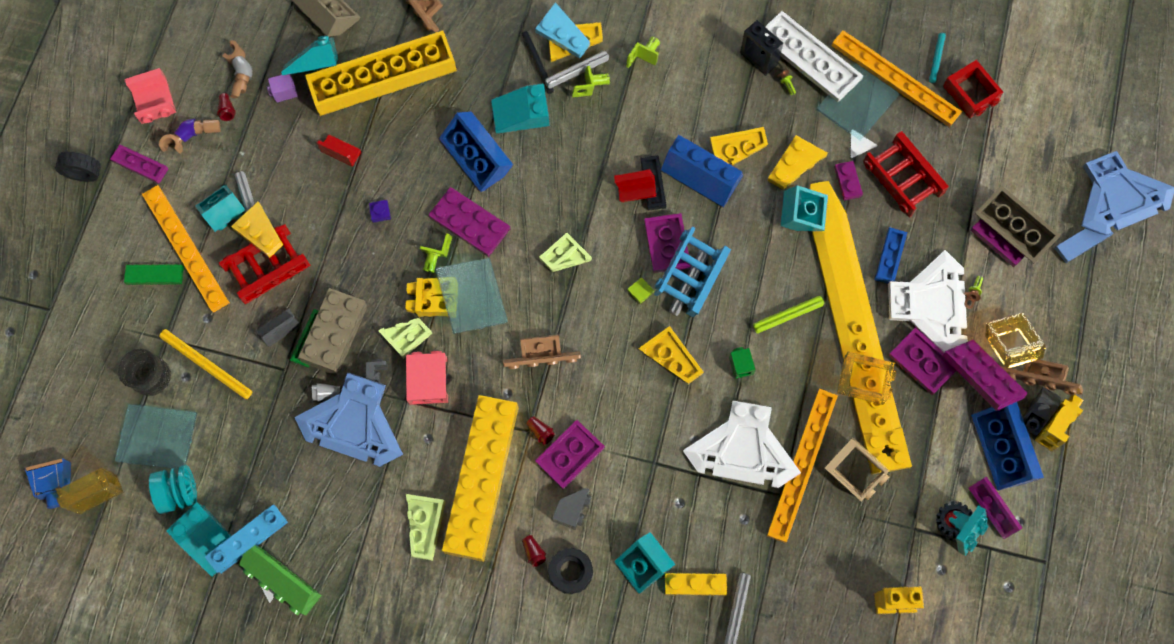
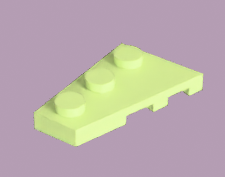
(425, 522)

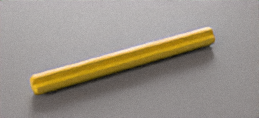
(206, 364)

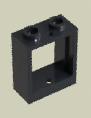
(756, 44)

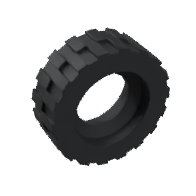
(78, 166)
(583, 580)

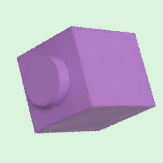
(282, 88)

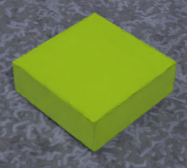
(640, 290)

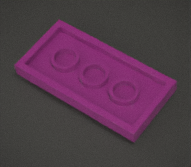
(469, 222)
(985, 375)

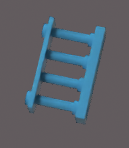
(703, 287)
(252, 534)

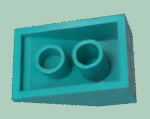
(317, 55)
(521, 109)
(199, 534)

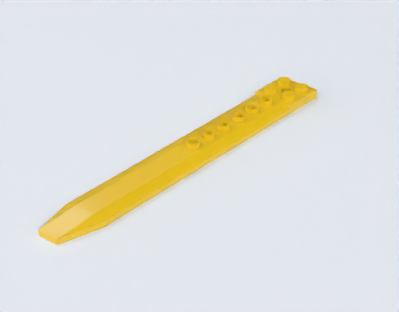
(857, 333)

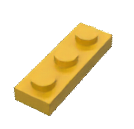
(695, 584)

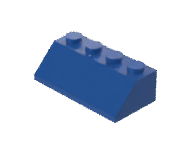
(475, 150)
(701, 171)
(1007, 446)

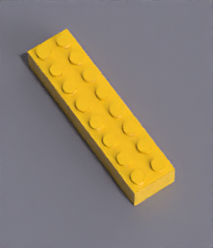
(381, 73)
(480, 478)

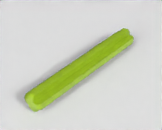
(788, 314)

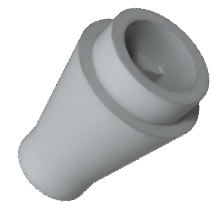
(324, 391)

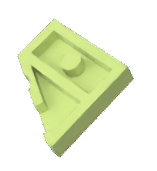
(564, 254)
(406, 336)

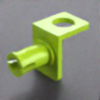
(645, 53)
(591, 81)
(432, 254)

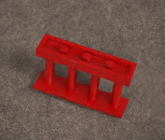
(913, 158)
(264, 282)

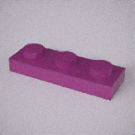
(139, 164)
(997, 243)
(995, 508)

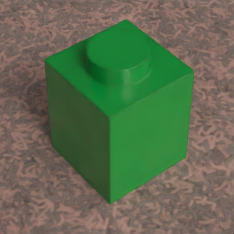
(742, 362)

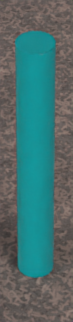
(937, 58)

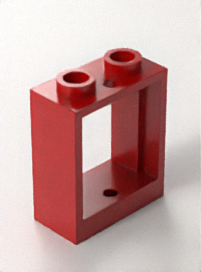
(960, 96)

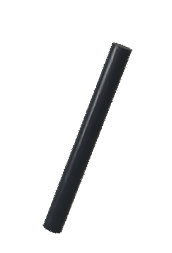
(542, 72)

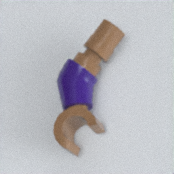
(186, 131)

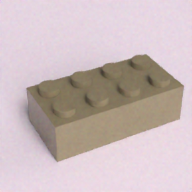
(333, 331)

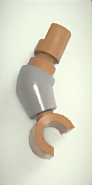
(242, 68)

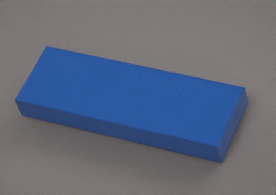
(890, 255)

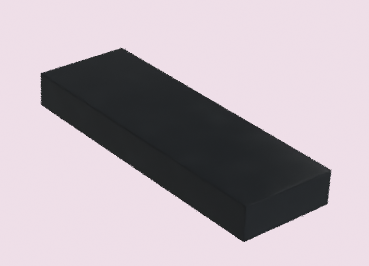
(653, 164)

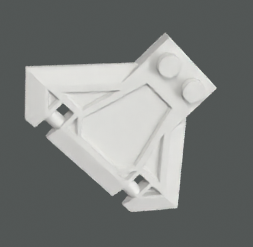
(933, 302)
(744, 448)

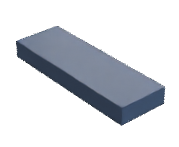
(1079, 244)

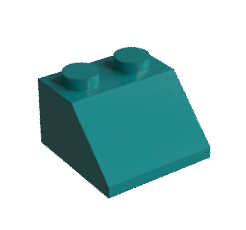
(220, 208)
(804, 209)
(644, 562)

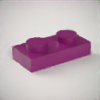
(848, 180)

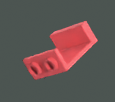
(151, 95)
(426, 378)

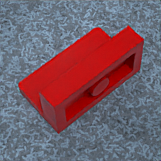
(339, 150)
(636, 185)

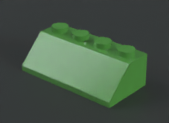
(279, 579)

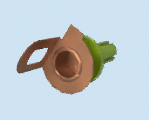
(787, 80)
(974, 292)

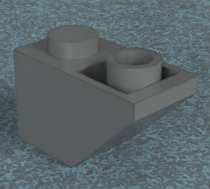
(1041, 410)
(571, 507)

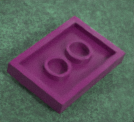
(663, 241)
(923, 361)
(570, 454)

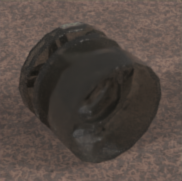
(144, 372)

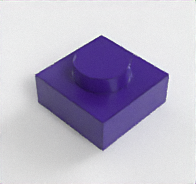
(380, 211)

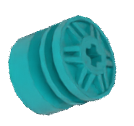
(172, 489)

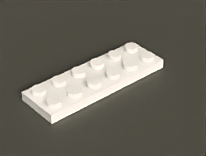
(813, 58)

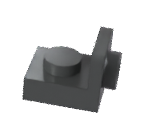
(372, 369)

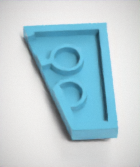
(562, 31)

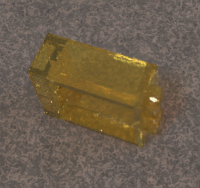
(1020, 355)
(845, 389)
(89, 491)

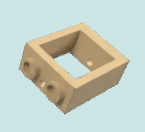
(869, 491)

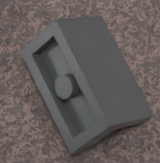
(278, 328)

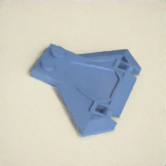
(1121, 195)
(352, 422)

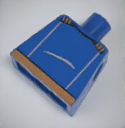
(48, 478)

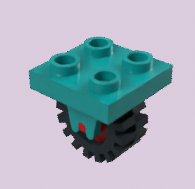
(962, 525)

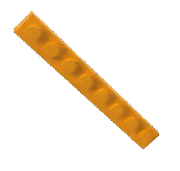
(896, 78)
(186, 249)
(804, 460)

